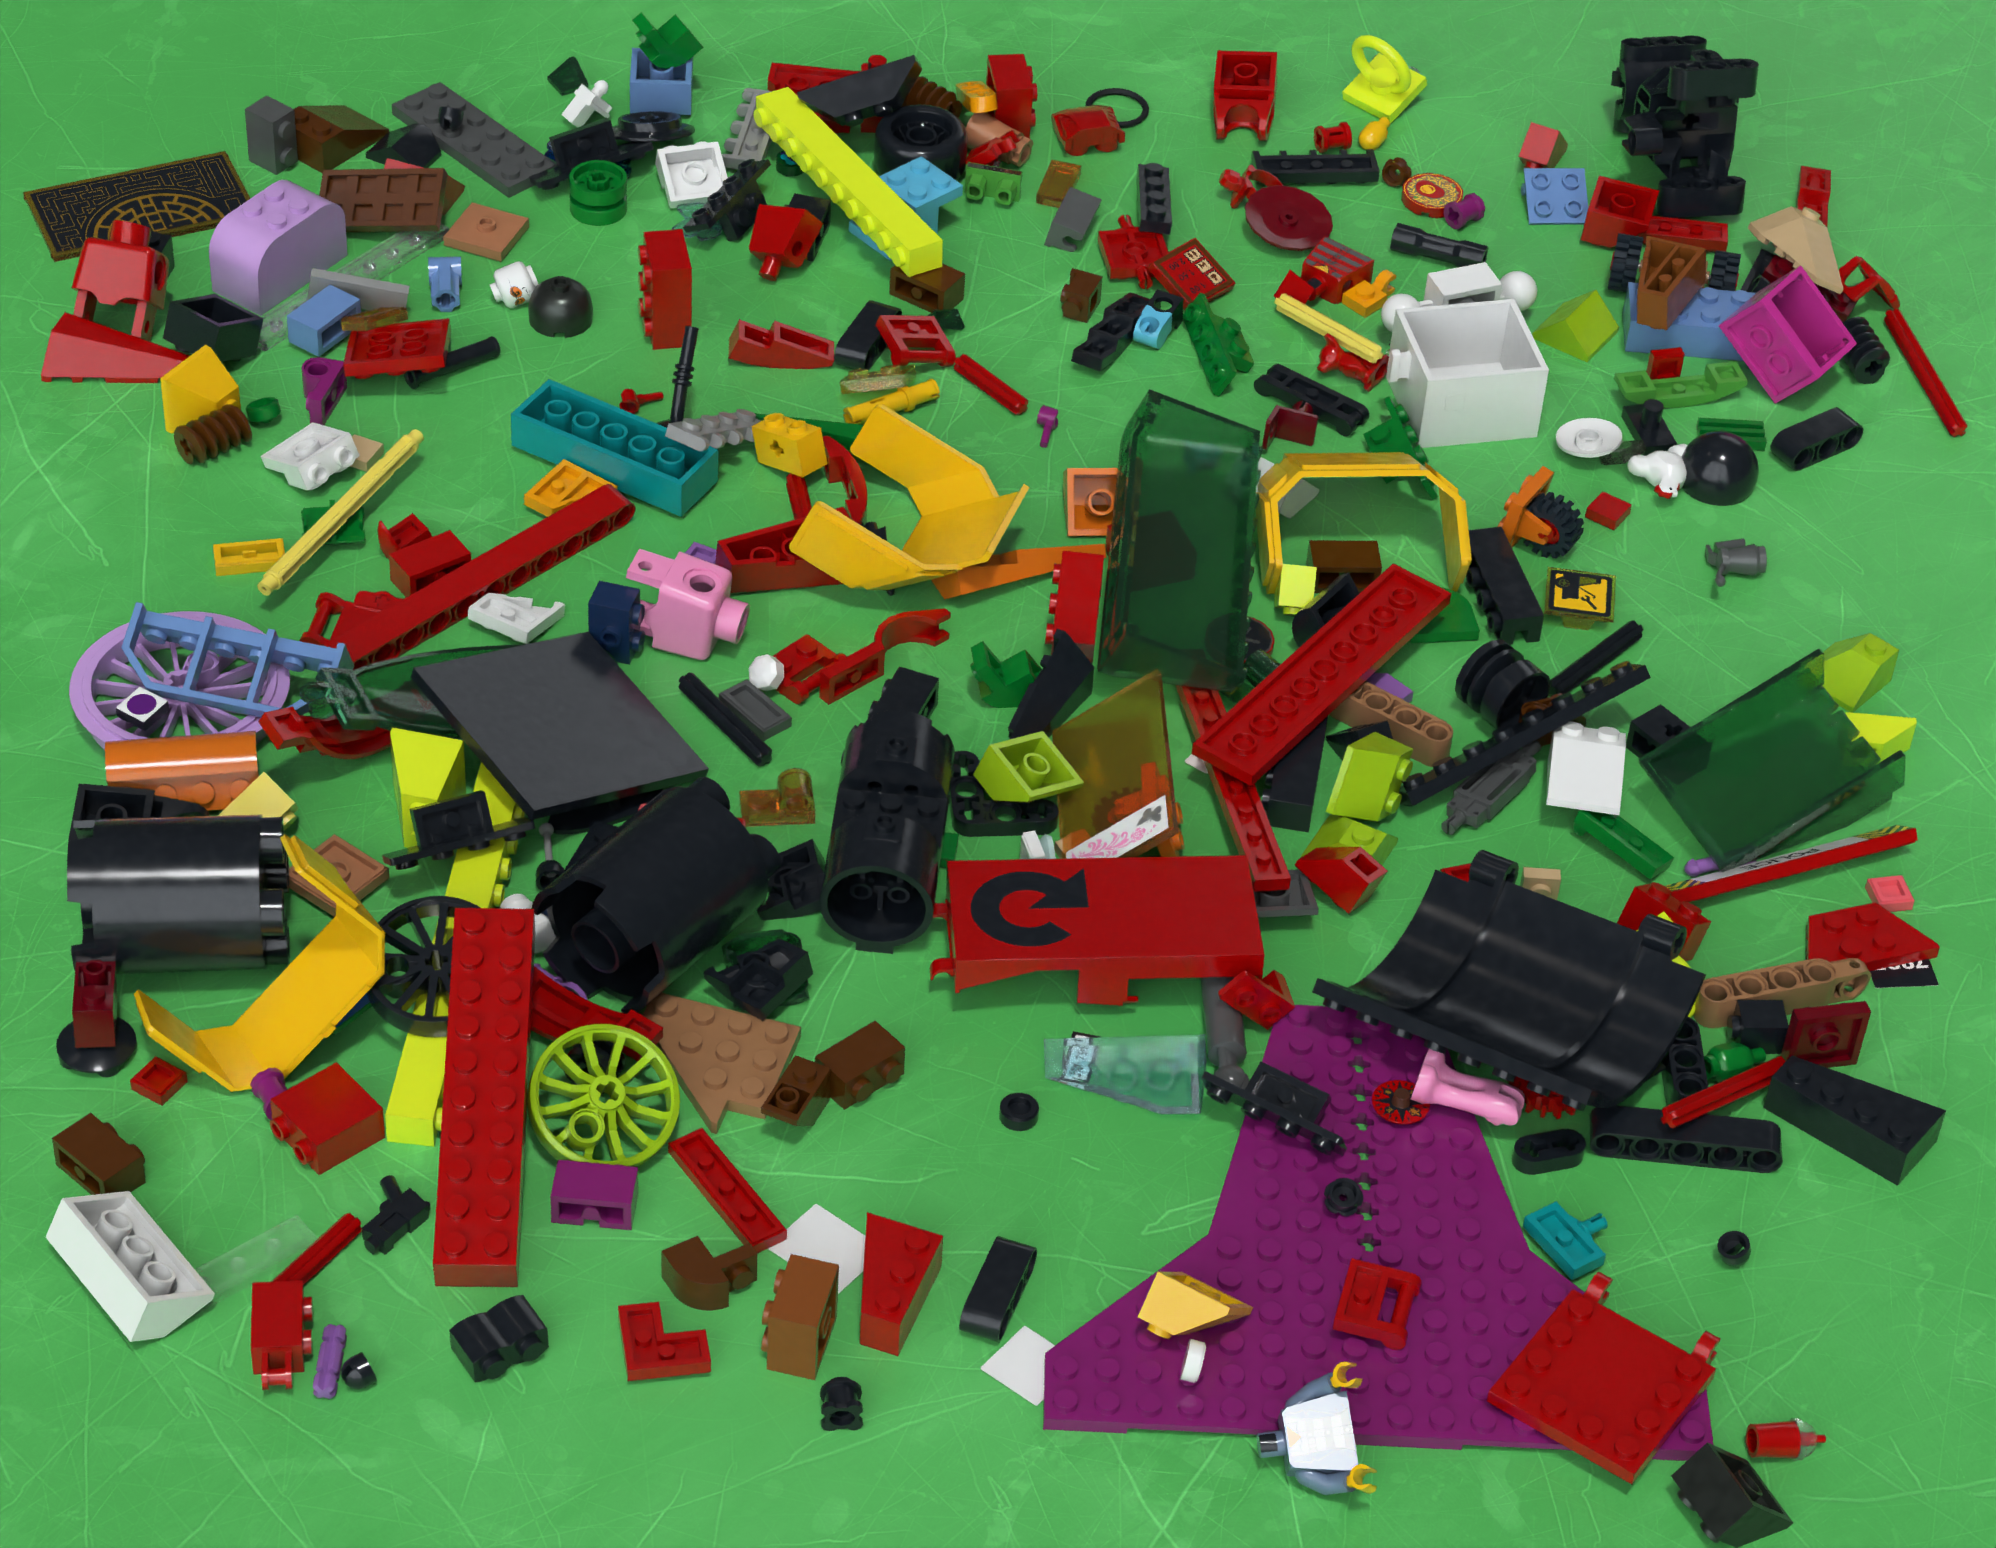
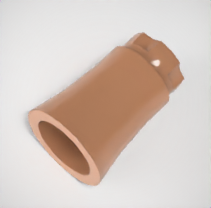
(984, 127)

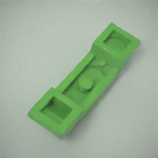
(1686, 391)

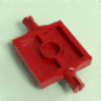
(1130, 251)

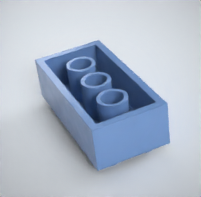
(1693, 330)

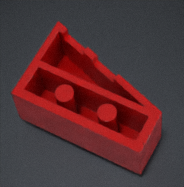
(1077, 599)
(897, 1278)

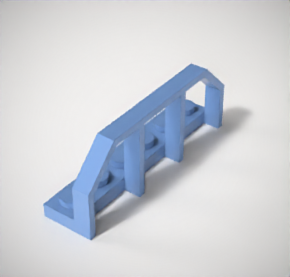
(227, 643)

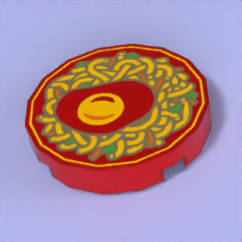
(1430, 193)

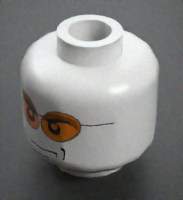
(514, 284)

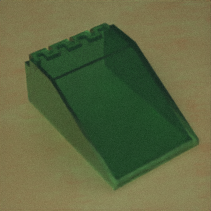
(1772, 769)

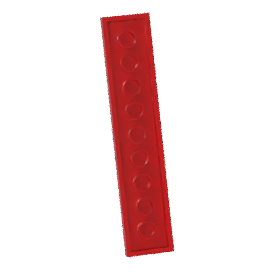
(1320, 674)

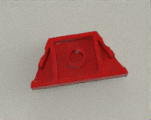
(1866, 934)

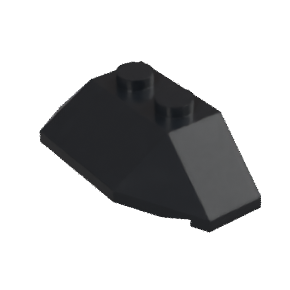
(865, 93)

